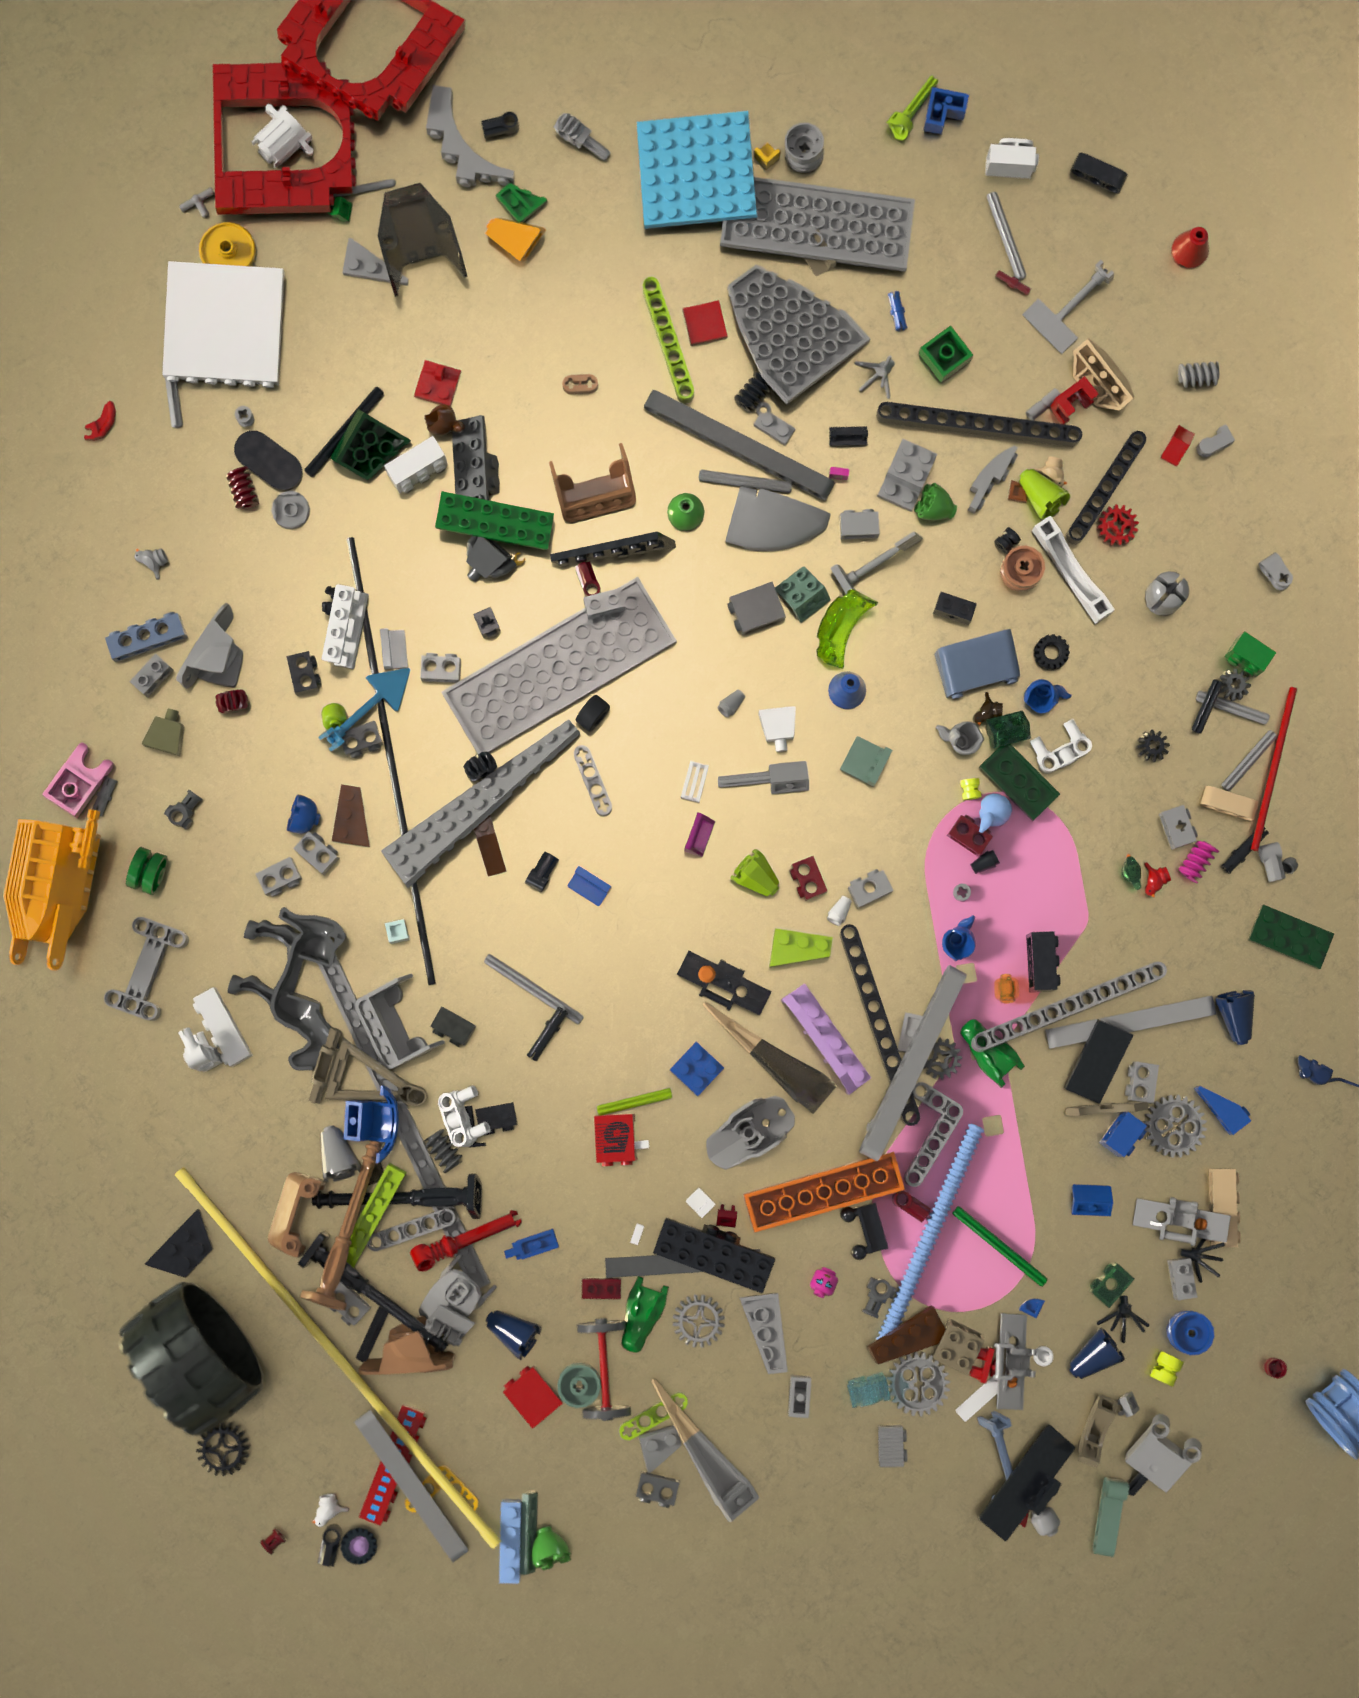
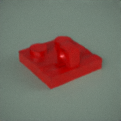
(437, 383)

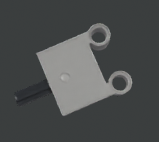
(1159, 1458)

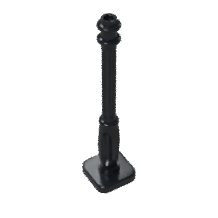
(430, 1197)
(352, 1278)

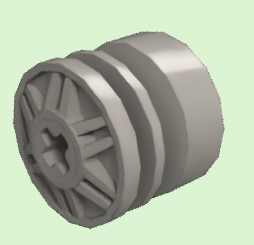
(800, 138)

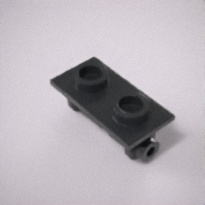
(848, 436)

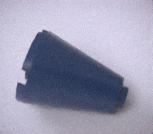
(1237, 1014)
(513, 1332)
(1096, 1355)

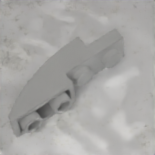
(993, 471)

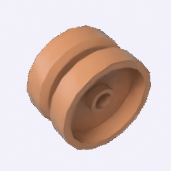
(1033, 566)

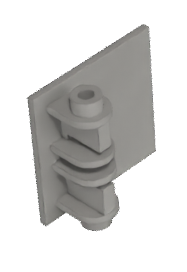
(450, 1323)

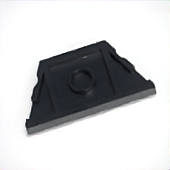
(184, 1248)

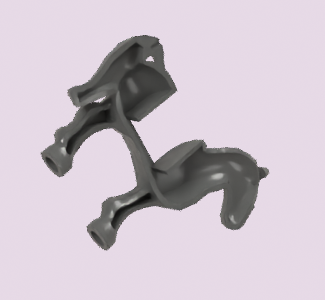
(288, 1007)

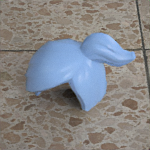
(994, 811)

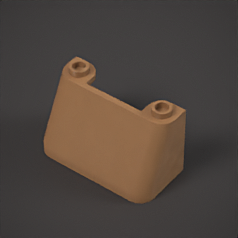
(280, 1233)

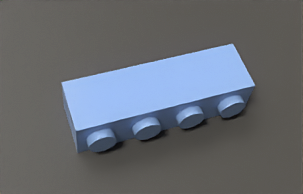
(510, 1540)

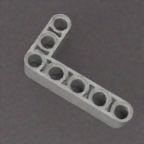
(942, 1138)

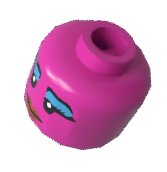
(824, 1282)

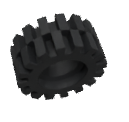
(1051, 663)

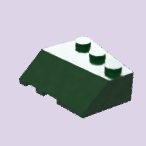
(367, 445)

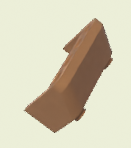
(598, 494)

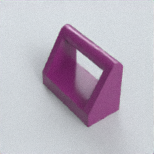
(699, 835)

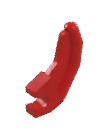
(103, 424)

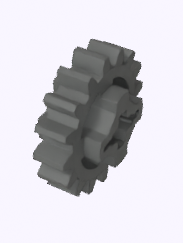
(949, 1055)

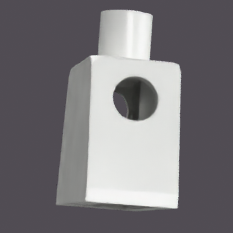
(778, 725)

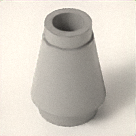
(731, 703)

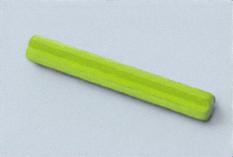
(634, 1101)

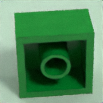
(945, 354)
(1249, 654)

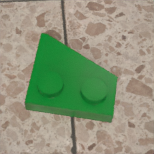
(520, 202)

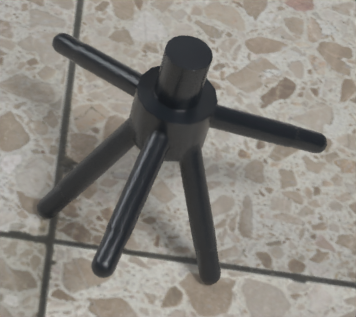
(1196, 1255)
(1124, 1311)

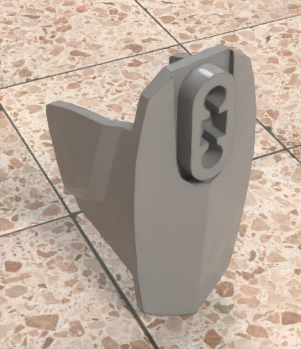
(214, 654)
(744, 1134)
(445, 1290)

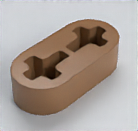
(579, 379)

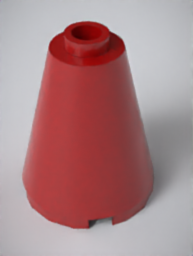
(1191, 247)

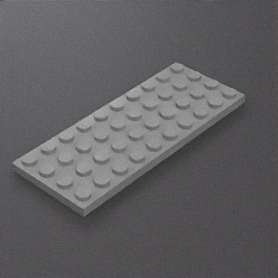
(854, 224)

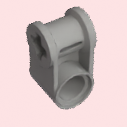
(1275, 569)

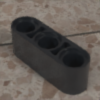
(1099, 172)

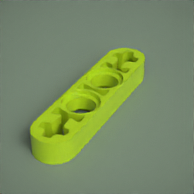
(651, 1413)

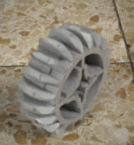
(681, 1317)

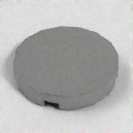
(290, 509)

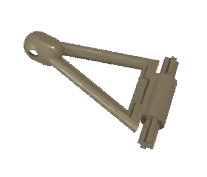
(331, 1066)

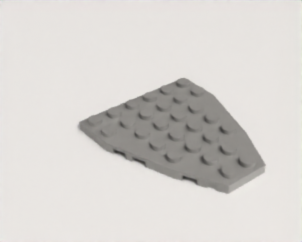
(791, 331)

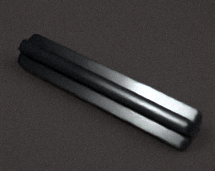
(1207, 706)
(372, 1335)

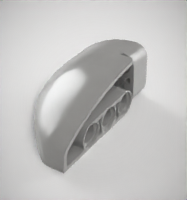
(773, 521)

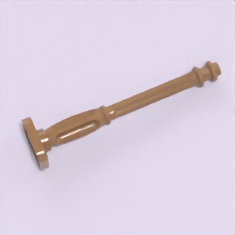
(339, 1252)

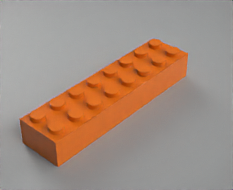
(823, 1192)

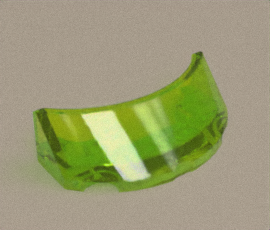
(838, 624)

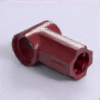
(587, 577)
(912, 1206)

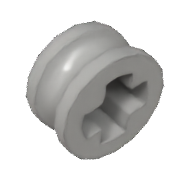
(963, 886)

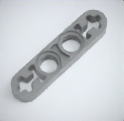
(590, 781)

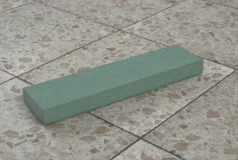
(528, 1531)

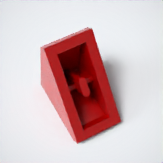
(1177, 445)

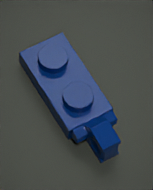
(533, 1245)

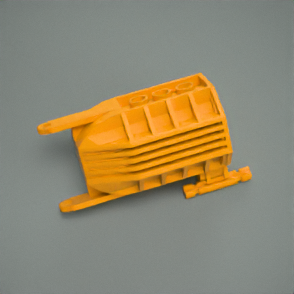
(49, 884)

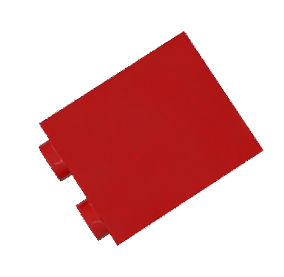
(532, 1396)

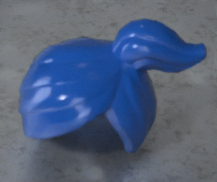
(1044, 696)
(960, 941)

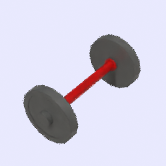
(606, 1411)

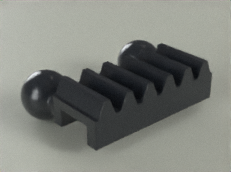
(871, 1228)

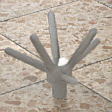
(882, 370)

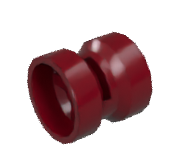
(1277, 1370)

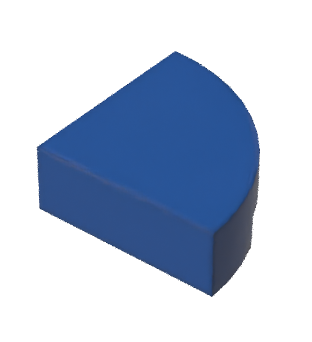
(1032, 1307)

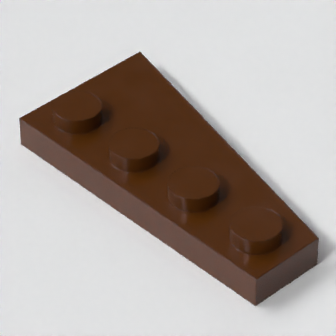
(911, 1336)

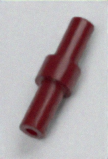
(1013, 282)

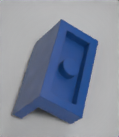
(589, 886)
(1092, 1200)

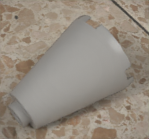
(337, 1156)

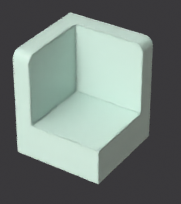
(397, 931)

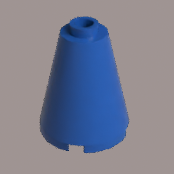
(844, 695)

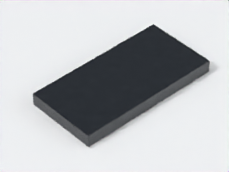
(1098, 1061)

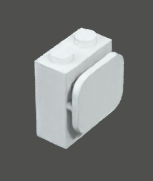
(1012, 158)

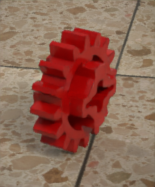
(1125, 524)

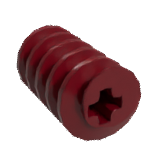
(240, 488)

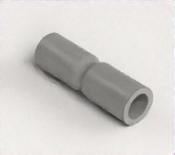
(1041, 406)

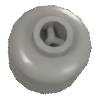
(1046, 1522)

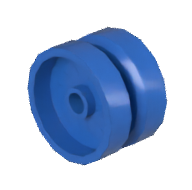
(1190, 1343)

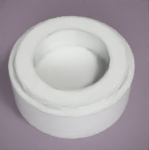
(1043, 1356)

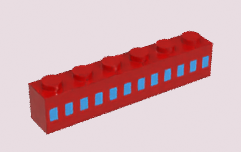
(383, 1485)

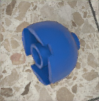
(303, 815)

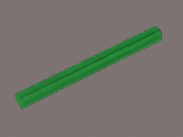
(1000, 1246)

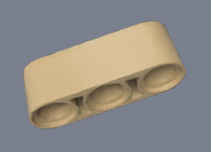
(1229, 803)

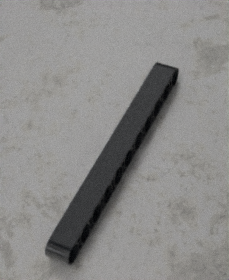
(987, 420)
(880, 1014)

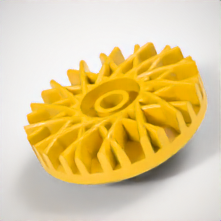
(225, 236)

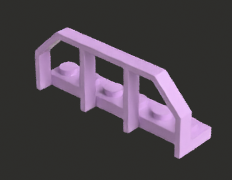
(827, 1038)

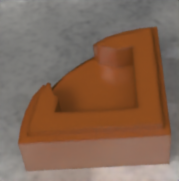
(1016, 492)

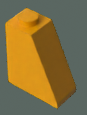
(515, 236)

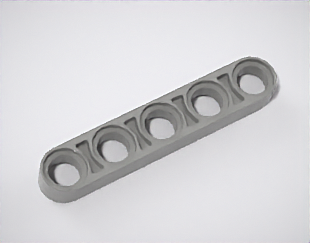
(420, 1225)

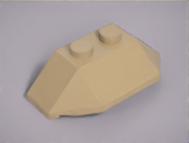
(1103, 374)

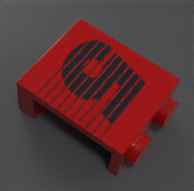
(615, 1139)

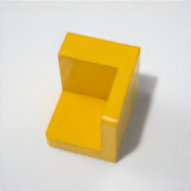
(766, 155)

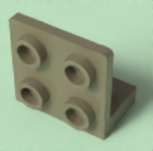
(959, 1346)

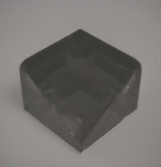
(377, 1173)

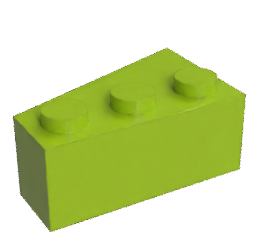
(797, 947)

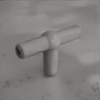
(197, 200)

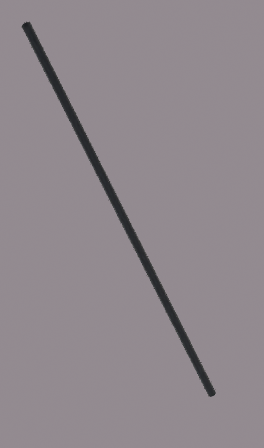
(391, 763)

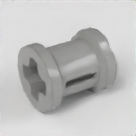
(243, 410)

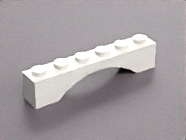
(1085, 590)

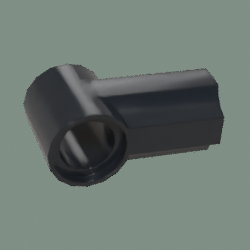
(498, 126)
(540, 874)
(329, 1546)

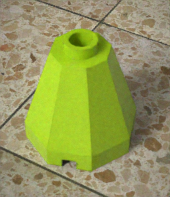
(756, 874)

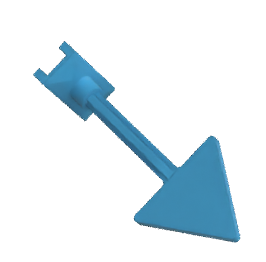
(389, 686)

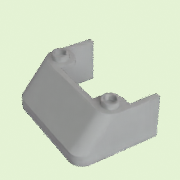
(385, 1027)

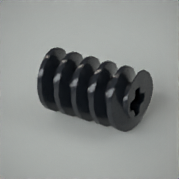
(752, 392)

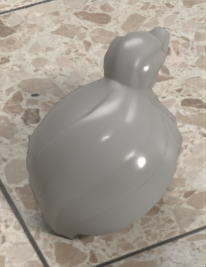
(964, 737)

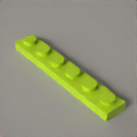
(374, 1211)

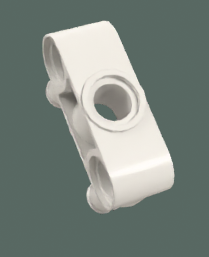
(1064, 754)
(198, 1052)
(457, 1119)

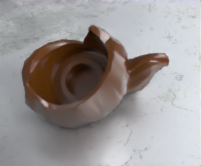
(443, 421)

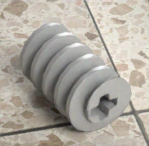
(1198, 373)

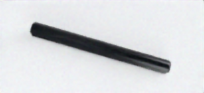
(331, 445)

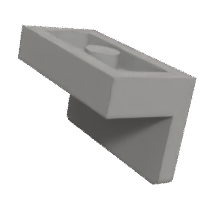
(789, 777)

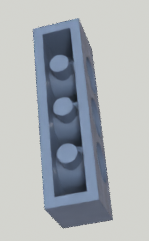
(175, 632)

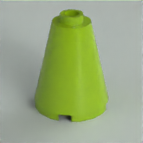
(1043, 493)

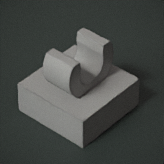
(1128, 1404)

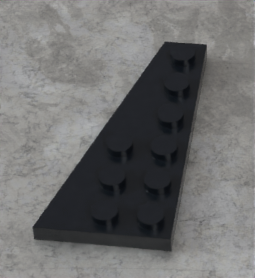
(620, 548)

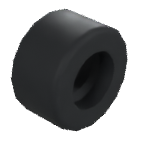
(592, 713)

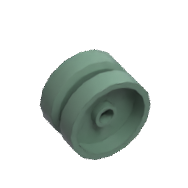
(576, 1396)

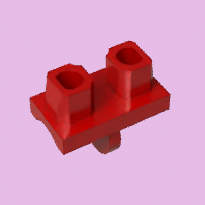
(981, 1373)

